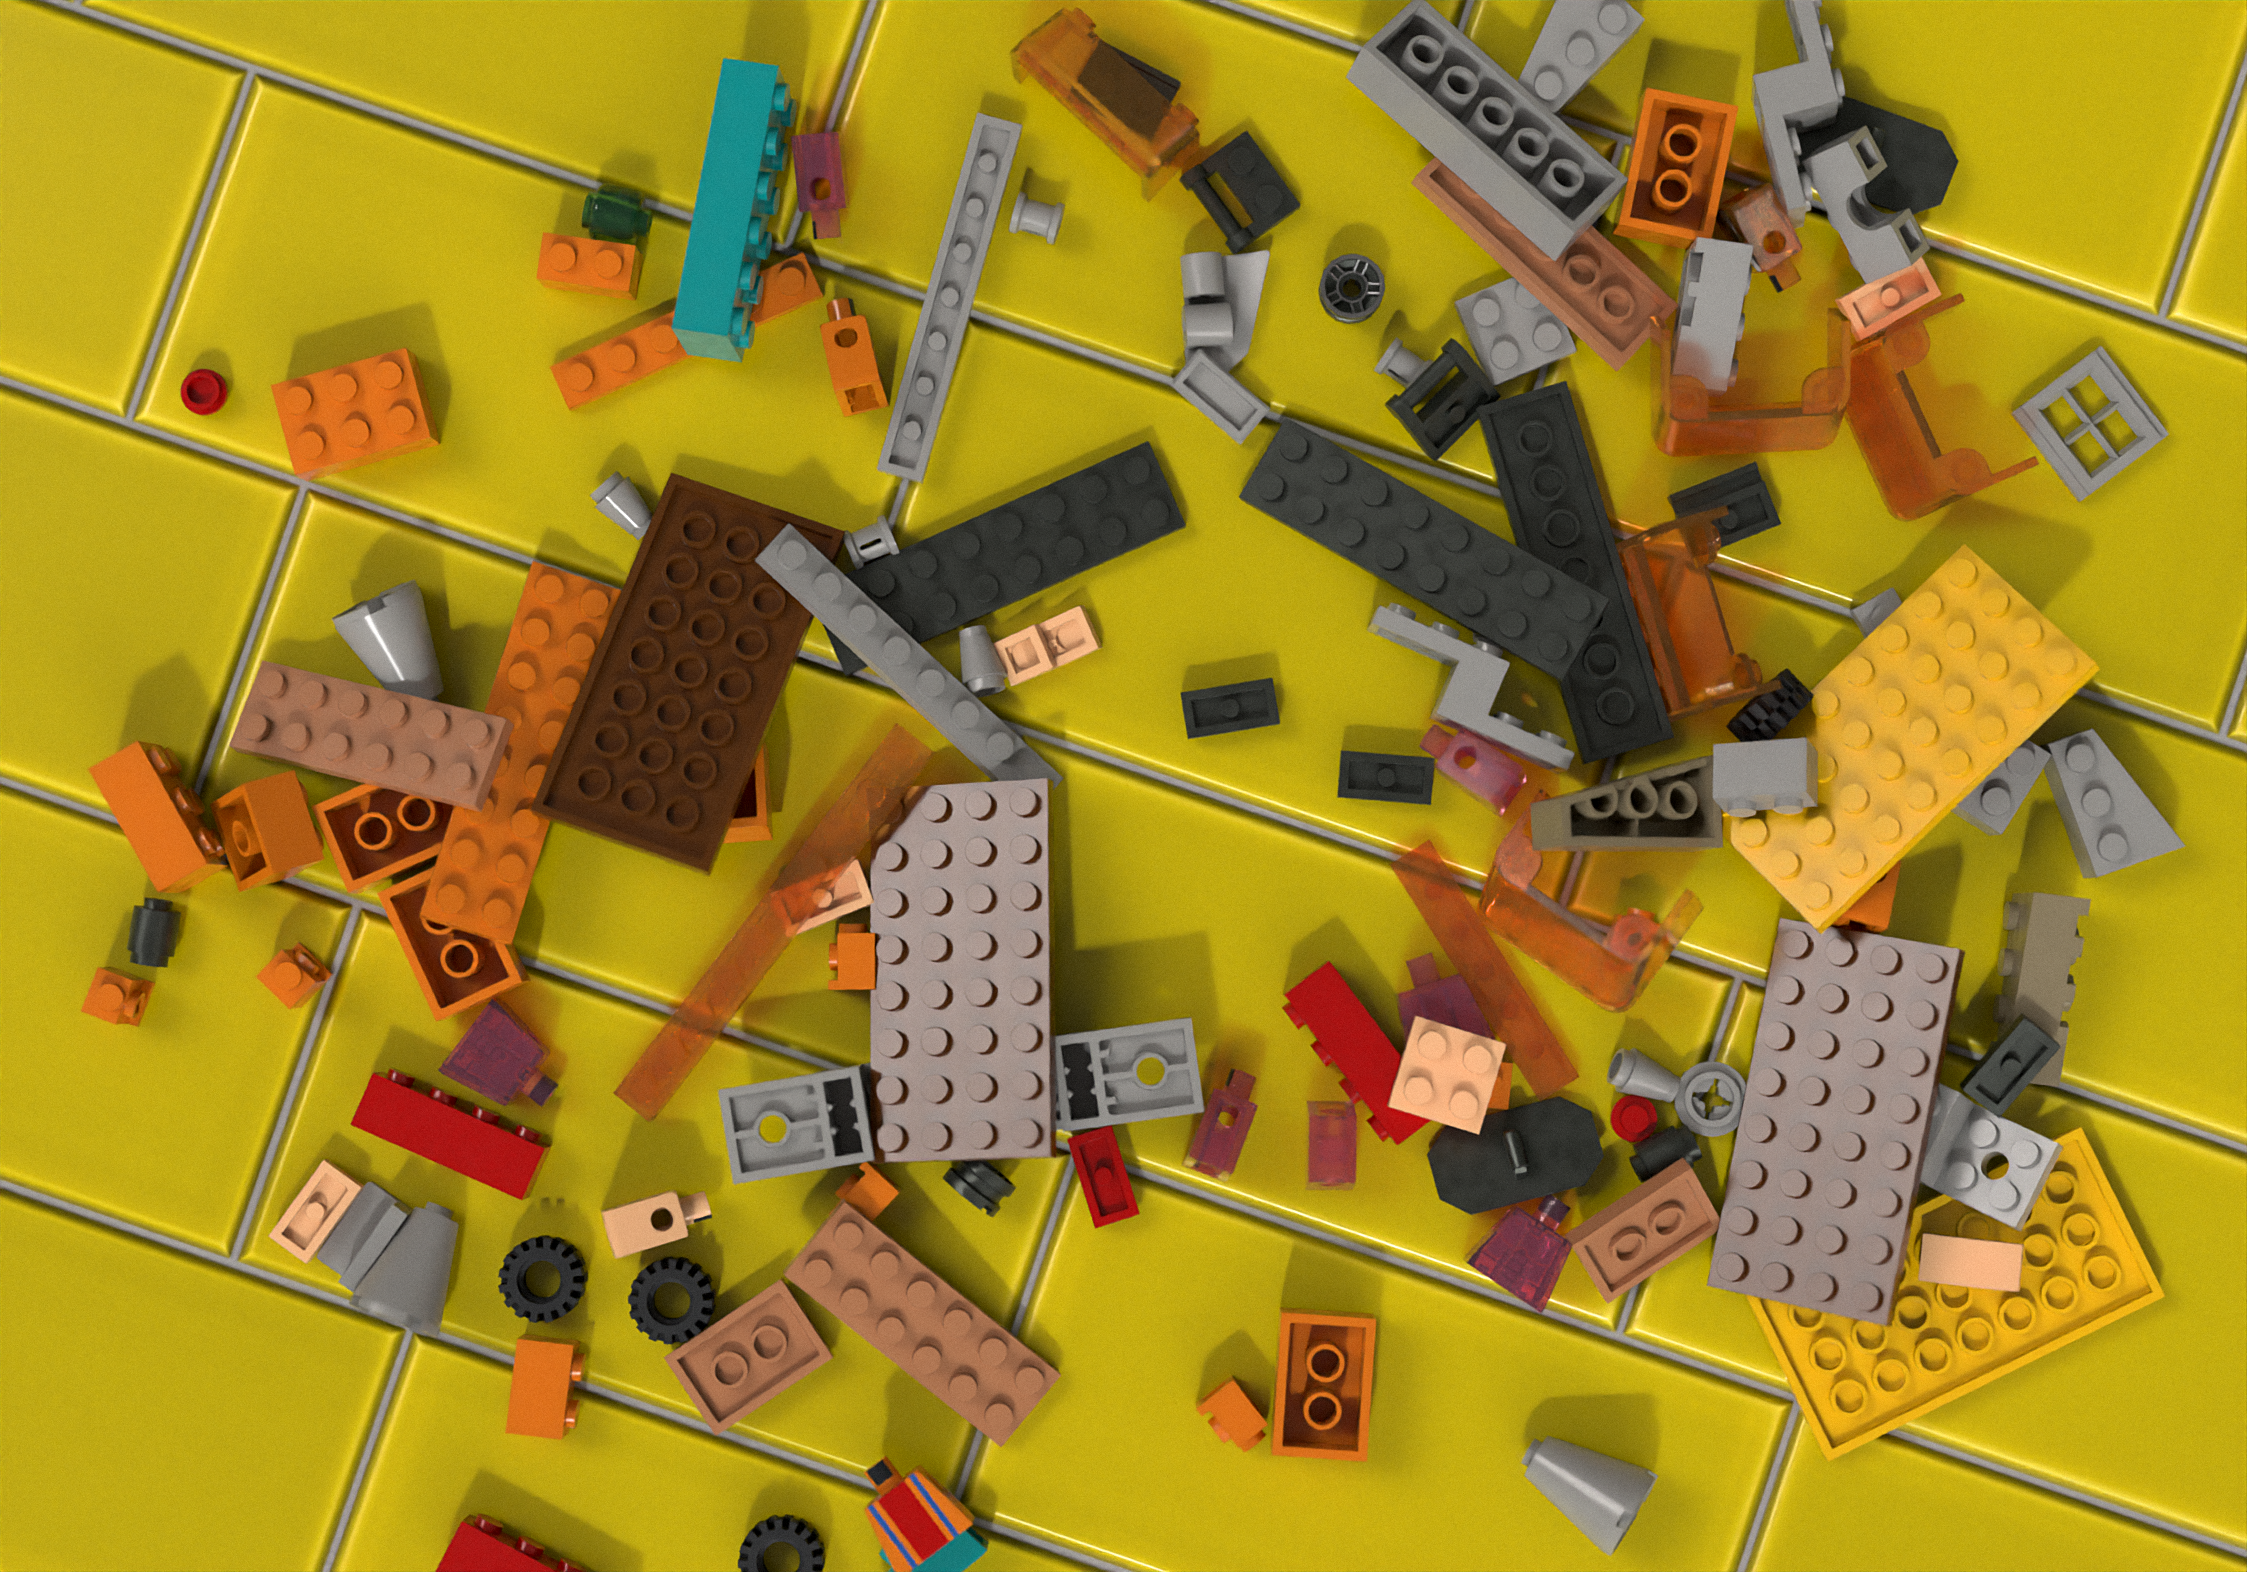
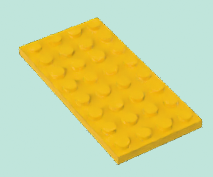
(1910, 732)
(1951, 1339)

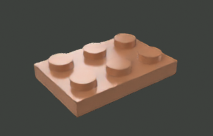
(1644, 1230)
(749, 1356)

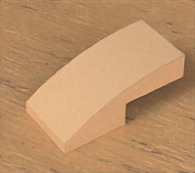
(1047, 645)
(1971, 1262)

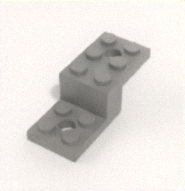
(1795, 102)
(1470, 687)
(1100, 1079)
(823, 1117)
(1962, 1144)

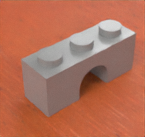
(1875, 240)

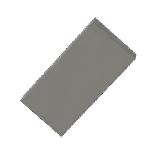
(1219, 396)

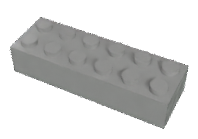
(1486, 127)

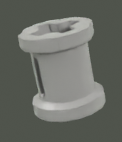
(1036, 218)
(1401, 364)
(864, 554)

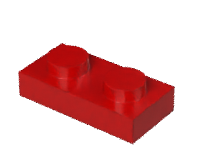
(1103, 1176)

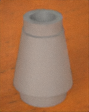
(623, 505)
(980, 663)
(1641, 1076)

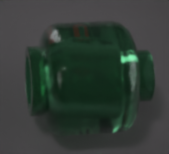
(616, 214)

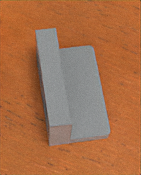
(363, 1234)

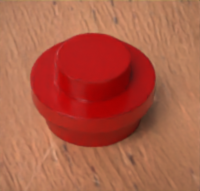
(204, 392)
(1633, 1118)

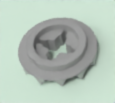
(1721, 1118)

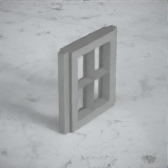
(2121, 397)

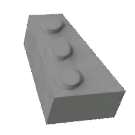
(1575, 47)
(1709, 312)
(2103, 807)

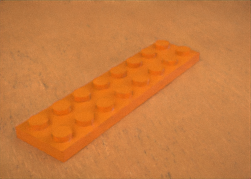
(494, 852)

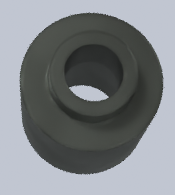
(153, 932)
(1663, 1150)

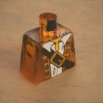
(1757, 215)

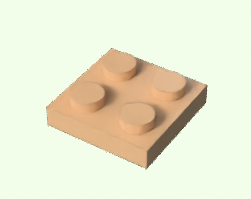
(1446, 1075)

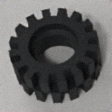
(1772, 711)
(514, 1279)
(643, 1300)
(782, 1530)

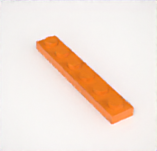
(656, 346)

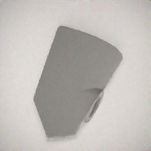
(1221, 303)

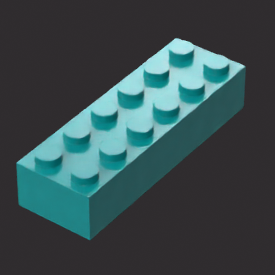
(734, 211)

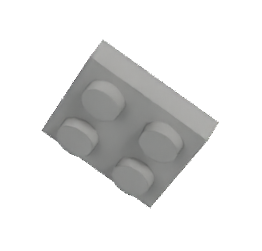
(1512, 331)

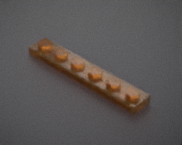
(1484, 970)

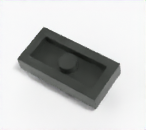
(1230, 708)
(1385, 777)
(2010, 1065)

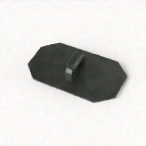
(1915, 154)
(1516, 1156)

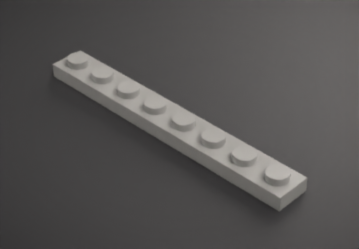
(949, 298)
(900, 660)

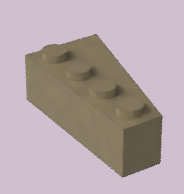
(1642, 812)
(2037, 967)

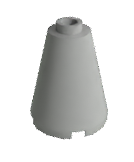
(394, 641)
(412, 1273)
(1589, 1488)

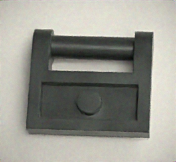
(1253, 185)
(1451, 408)

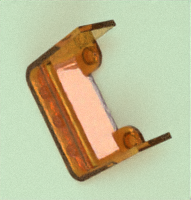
(1108, 97)
(1690, 427)
(1894, 431)
(1684, 618)
(1600, 967)

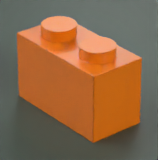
(589, 266)
(544, 1387)

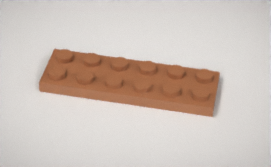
(1587, 287)
(372, 735)
(921, 1322)

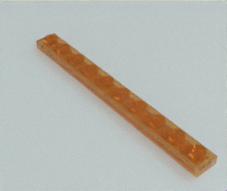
(774, 922)

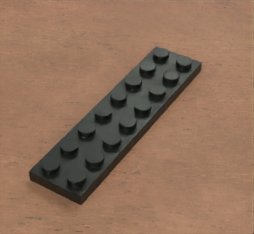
(1563, 522)
(1019, 548)
(1424, 549)

